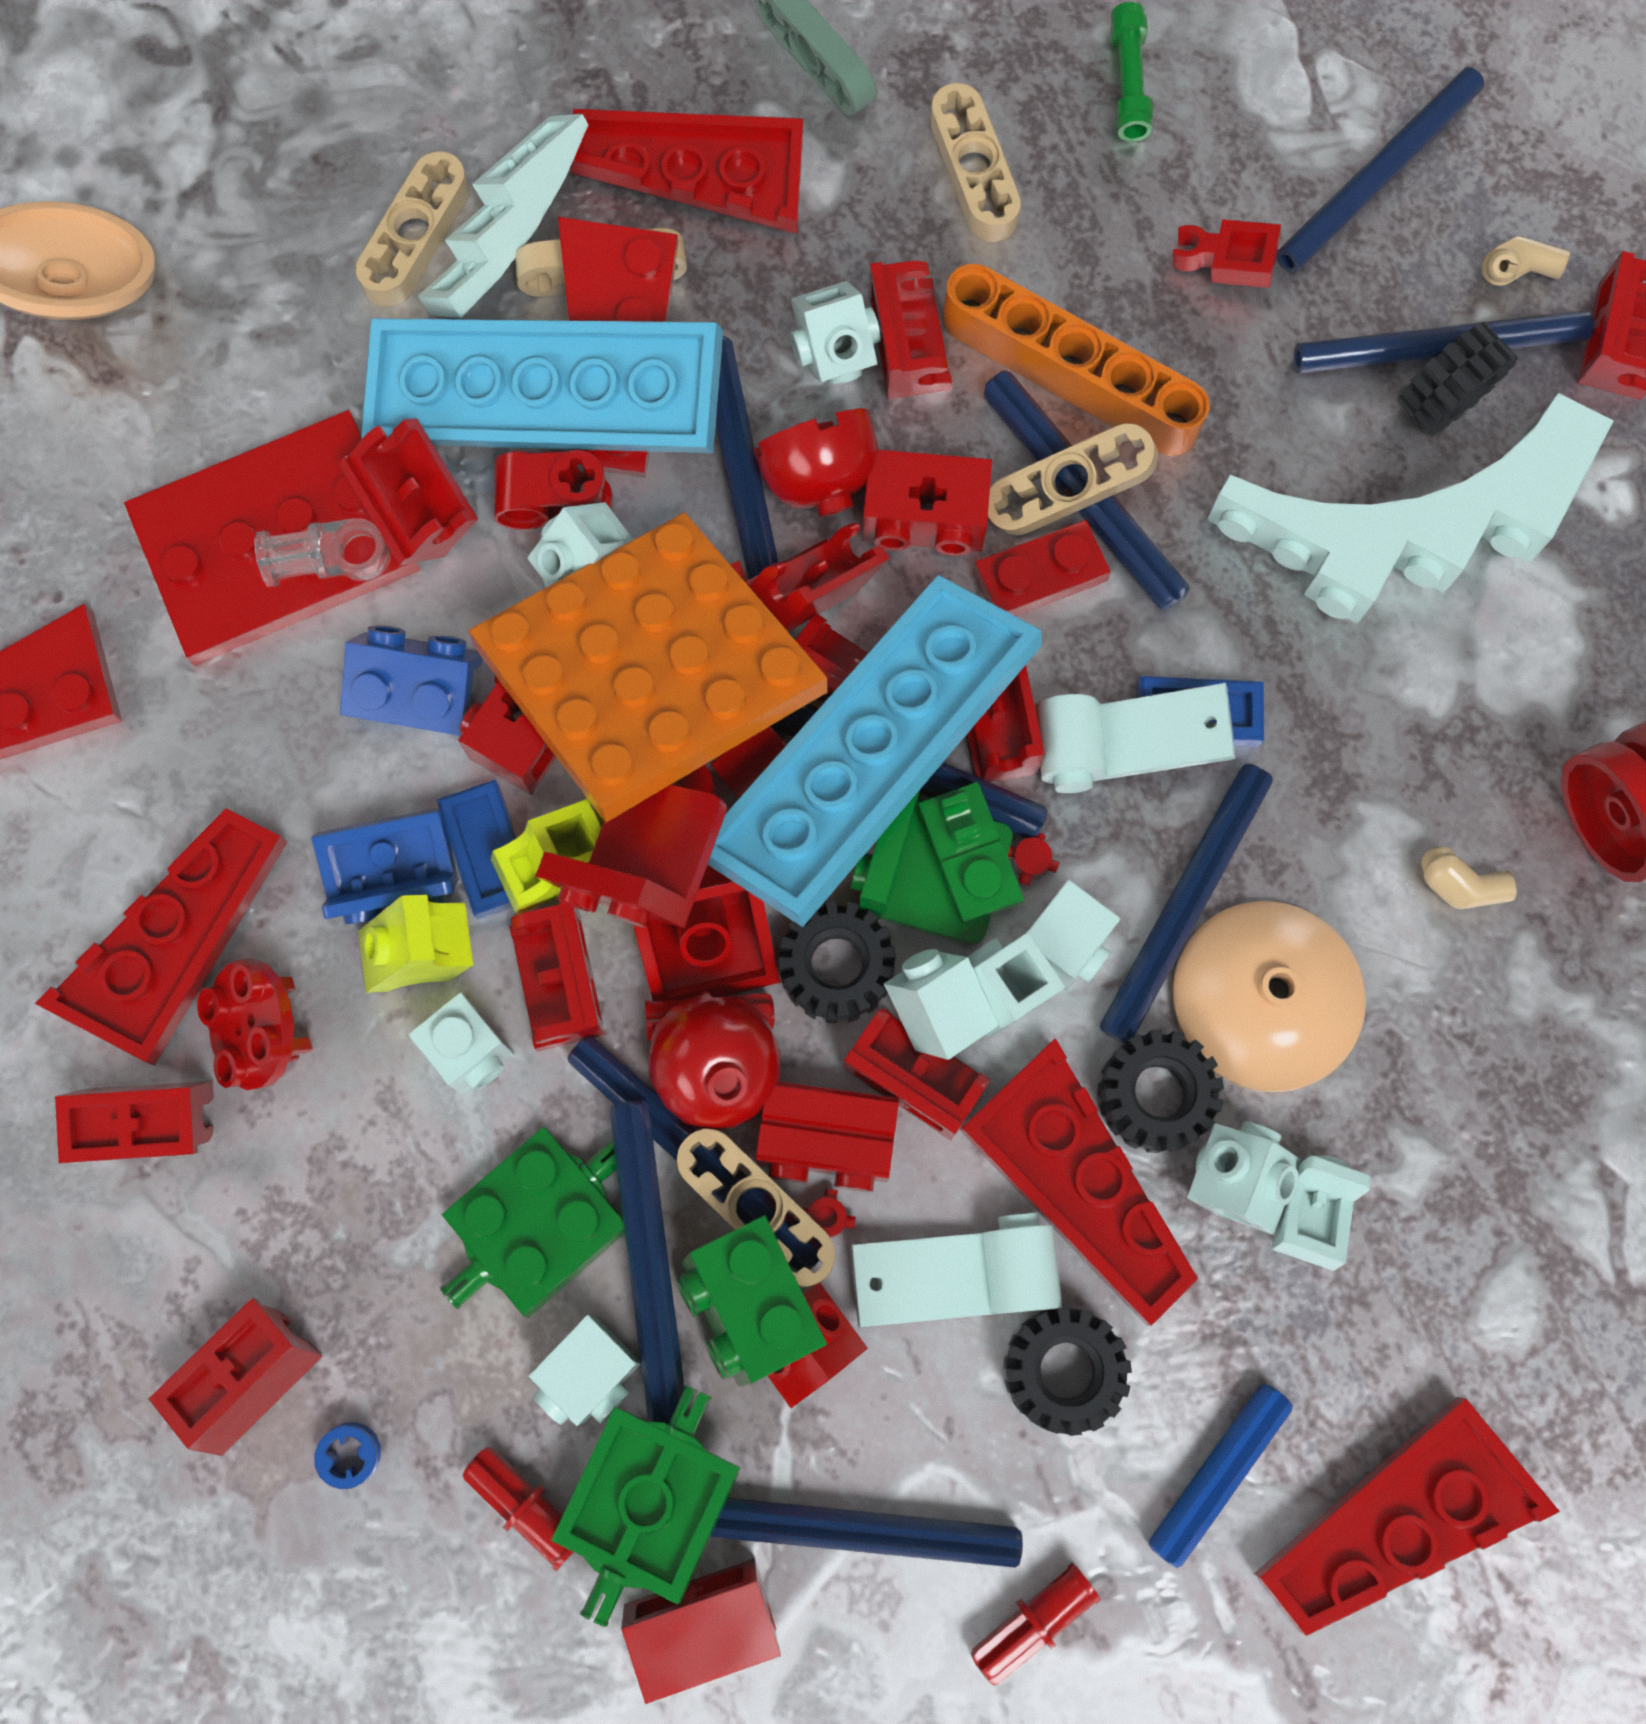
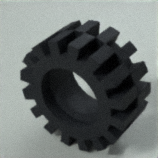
(1457, 378)
(837, 1001)
(1192, 1069)
(1108, 1364)

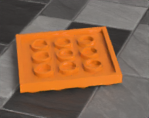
(647, 665)

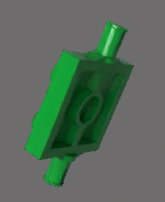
(534, 1223)
(646, 1505)

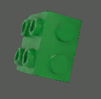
(906, 882)
(749, 1303)

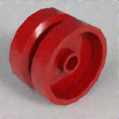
(1608, 802)

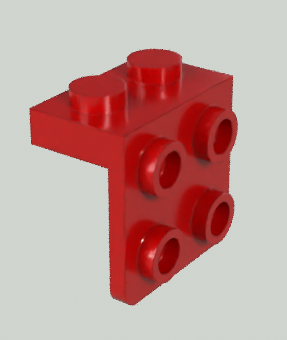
(644, 859)

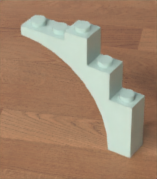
(1427, 537)

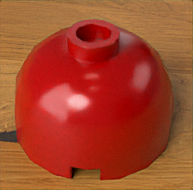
(819, 462)
(714, 1061)

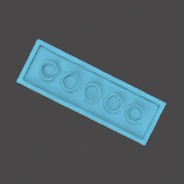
(547, 383)
(871, 748)

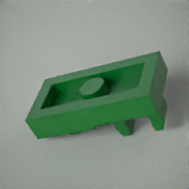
(970, 853)

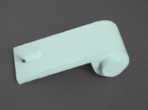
(1132, 736)
(958, 1274)

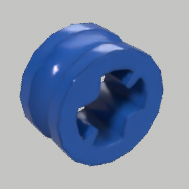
(326, 1459)

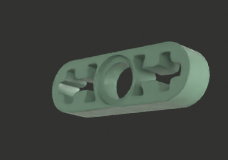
(820, 52)

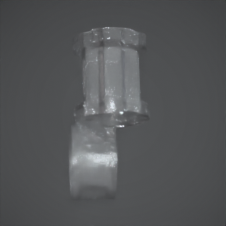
(319, 552)

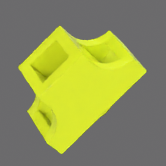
(563, 832)
(415, 944)

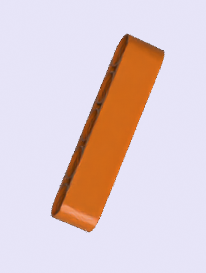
(1062, 334)

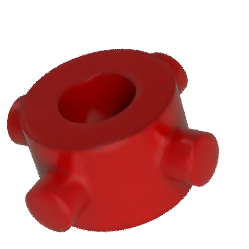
(1032, 859)
(830, 1214)

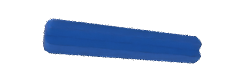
(1220, 1475)

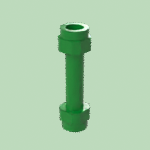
(1134, 109)

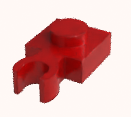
(1238, 255)

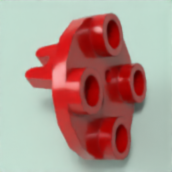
(250, 1025)

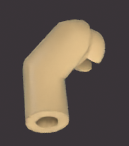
(1522, 256)
(1461, 885)

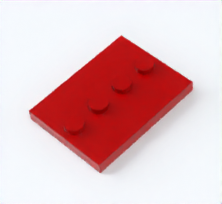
(205, 527)

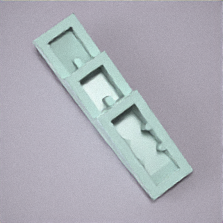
(515, 201)

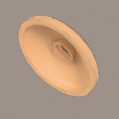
(70, 261)
(1227, 1005)

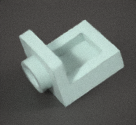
(1320, 1214)

